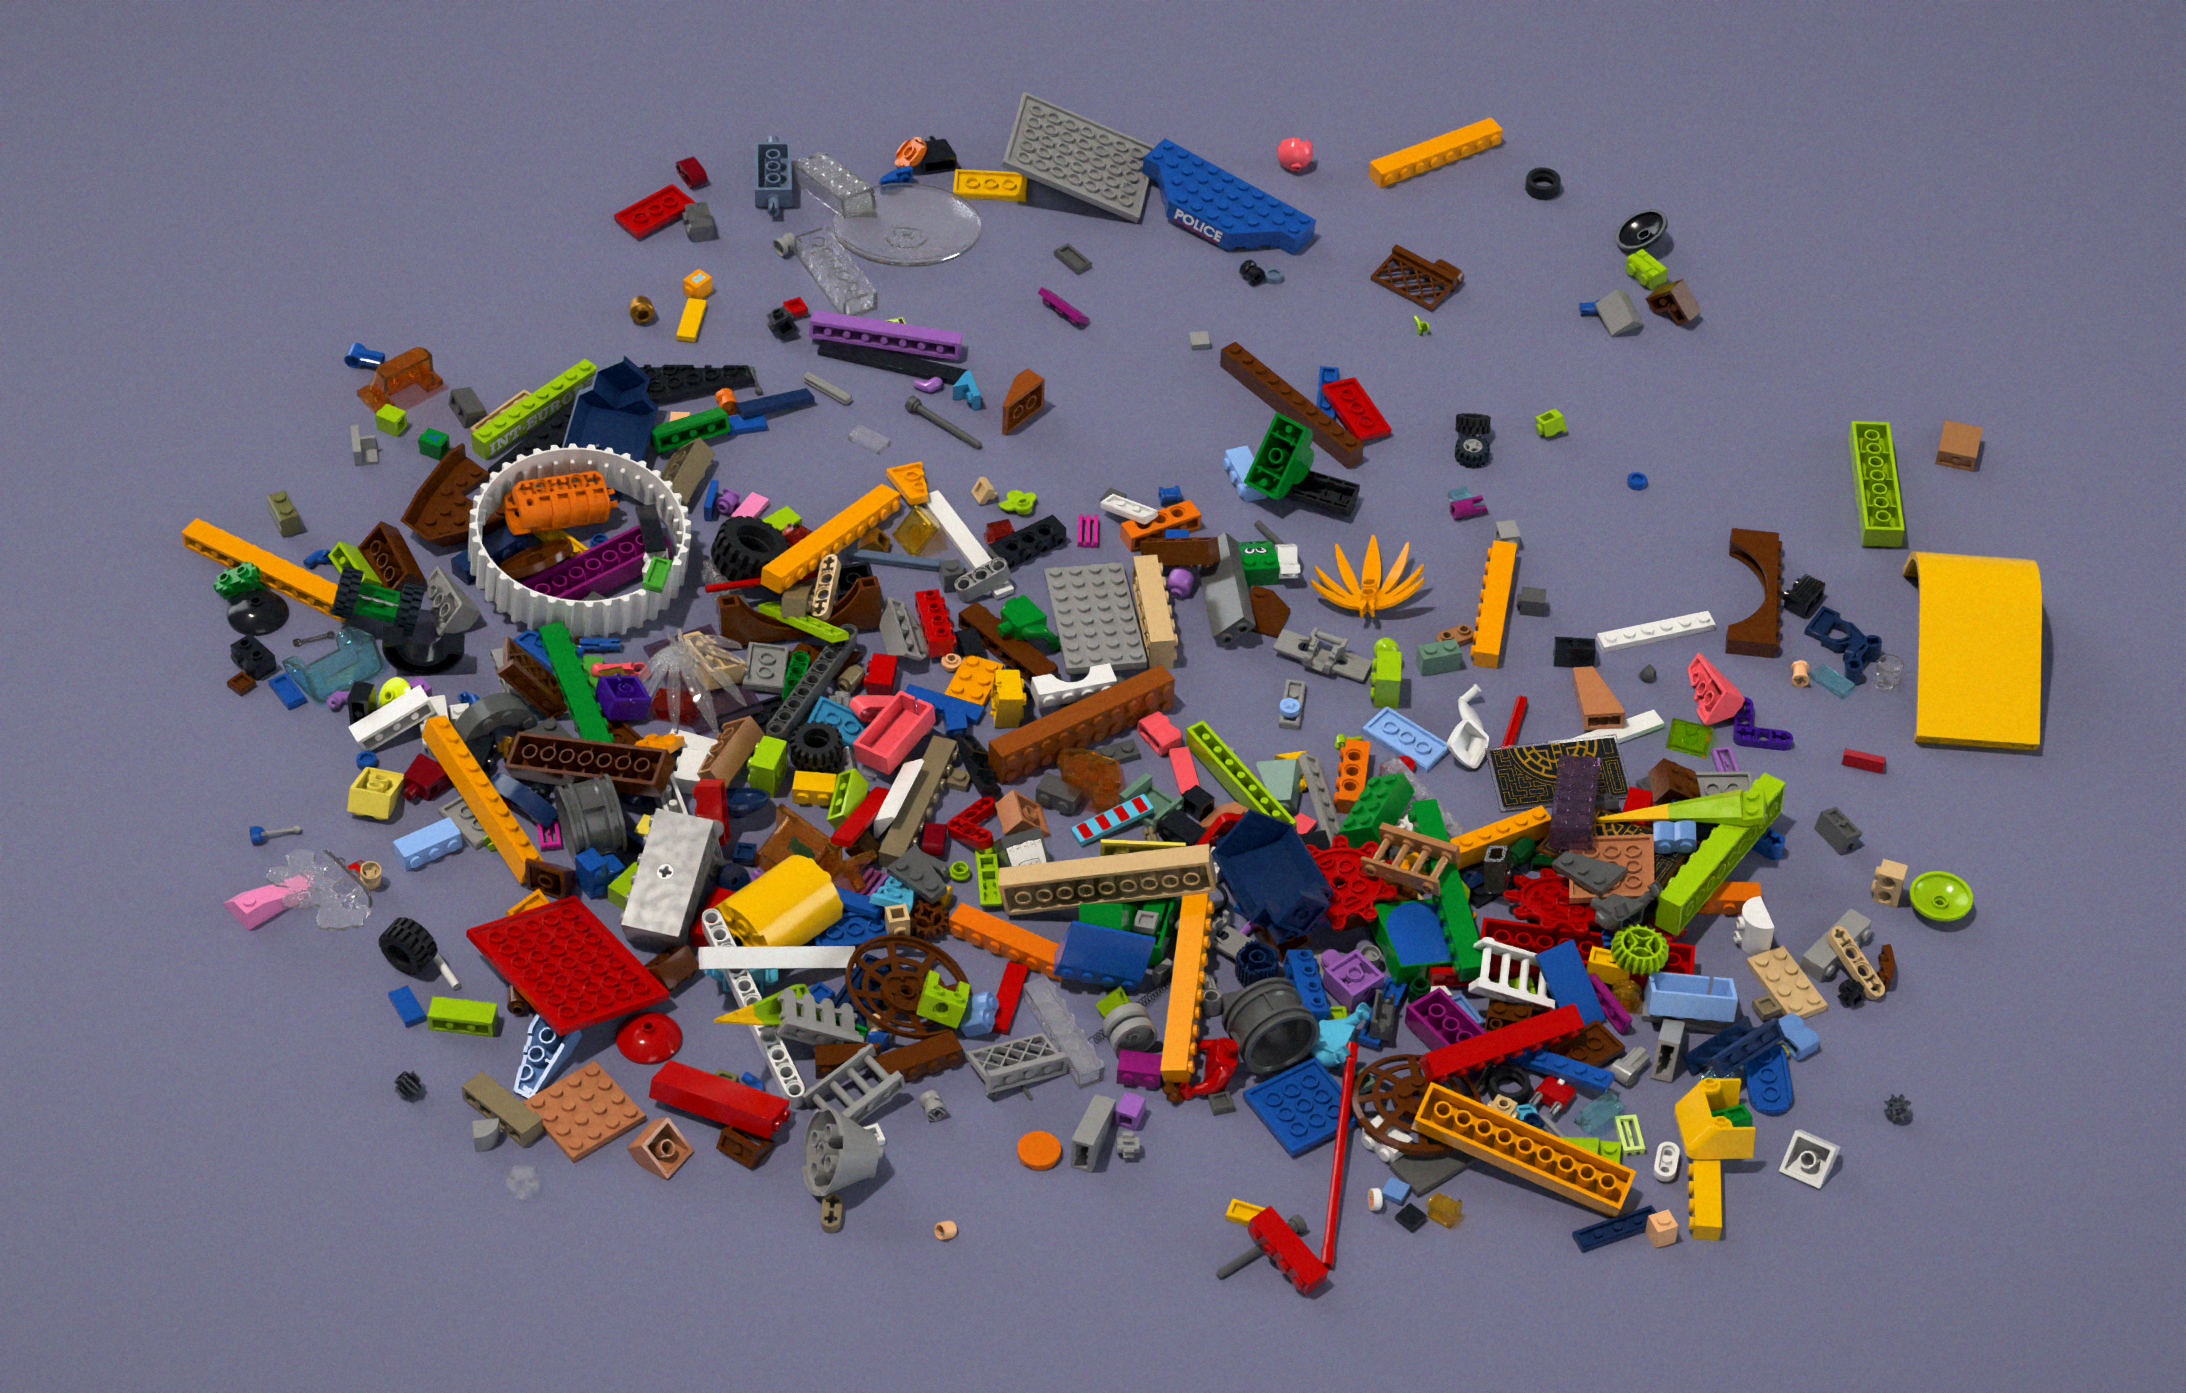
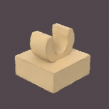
(983, 491)

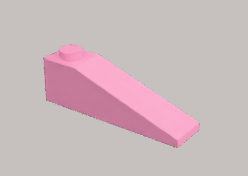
(257, 904)

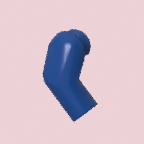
(465, 697)

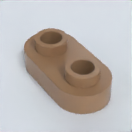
(1462, 634)

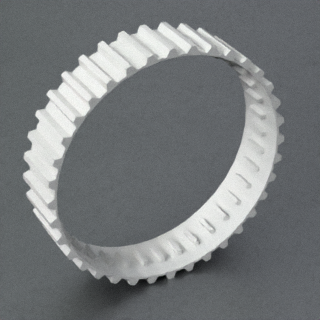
(581, 617)

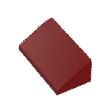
(1863, 760)

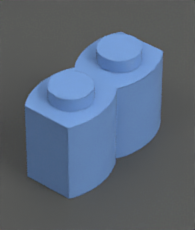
(1675, 837)
(979, 1014)
(1798, 1038)

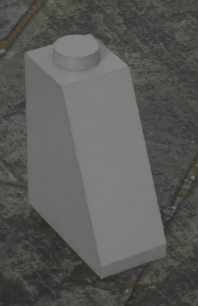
(1667, 1050)

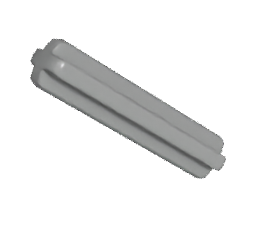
(827, 388)

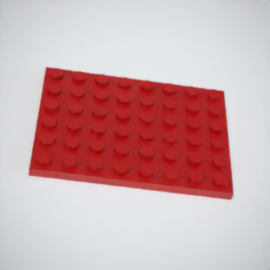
(567, 965)

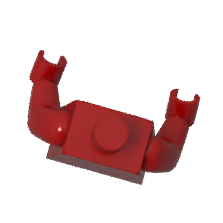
(1219, 1067)

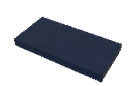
(856, 980)

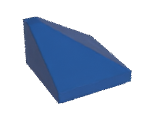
(879, 1037)

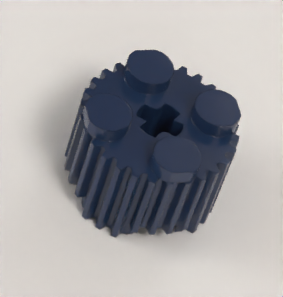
(1255, 963)

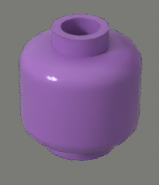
(1180, 582)

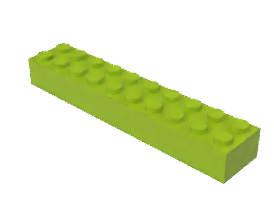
(1714, 862)

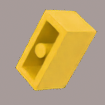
(813, 788)

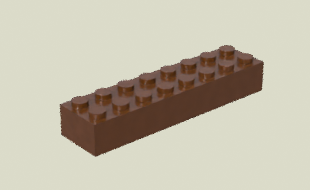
(574, 760)

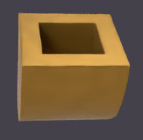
(874, 540)

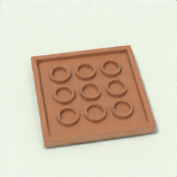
(1623, 850)
(585, 1111)

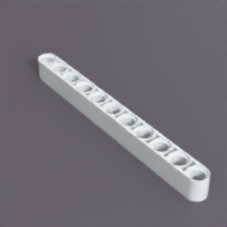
(744, 998)

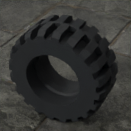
(746, 547)

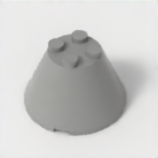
(837, 1152)

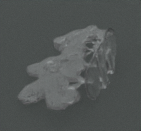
(315, 889)

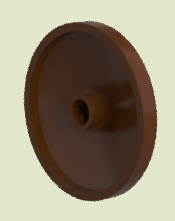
(537, 558)

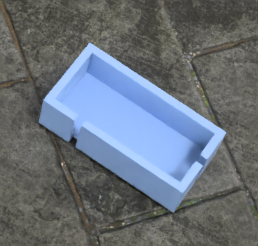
(1687, 997)

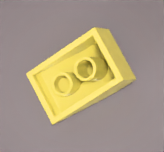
(375, 793)

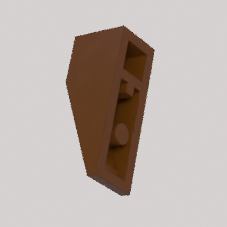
(831, 1056)

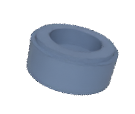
(1273, 276)

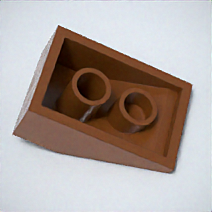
(1023, 400)

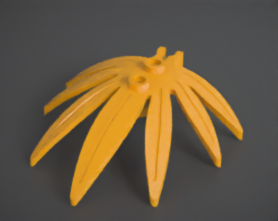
(1371, 596)

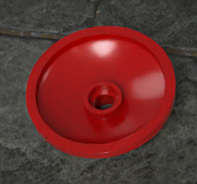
(648, 1038)

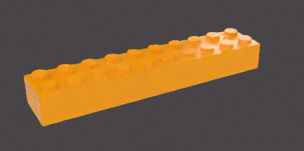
(1523, 1150)

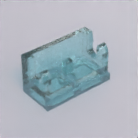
(1599, 1112)

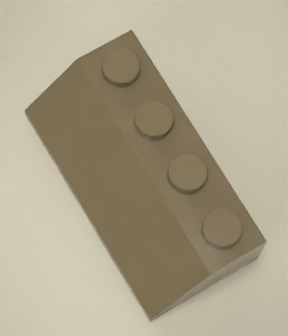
(687, 468)

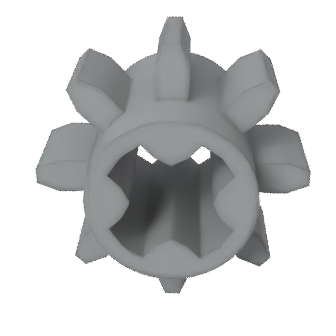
(841, 698)
(1127, 1144)

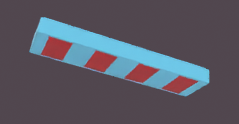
(1112, 820)

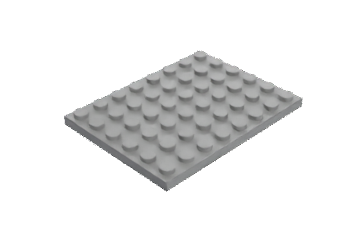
(1078, 157)

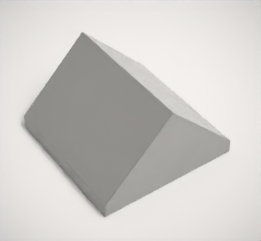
(1618, 313)

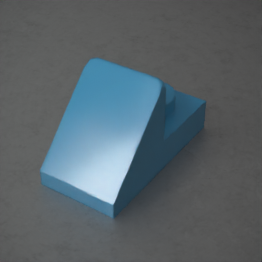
(967, 388)

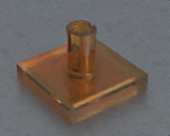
(851, 867)

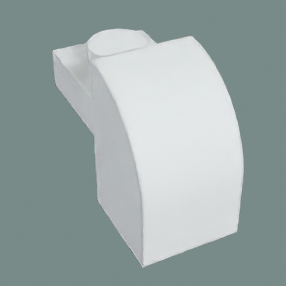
(1287, 560)

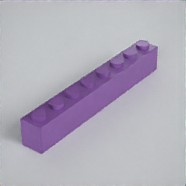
(885, 335)

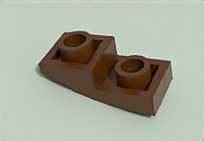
(1886, 963)

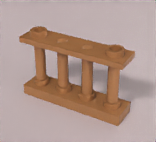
(1415, 842)

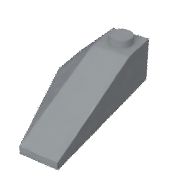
(450, 605)

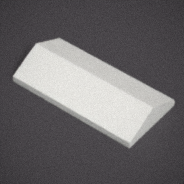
(896, 796)

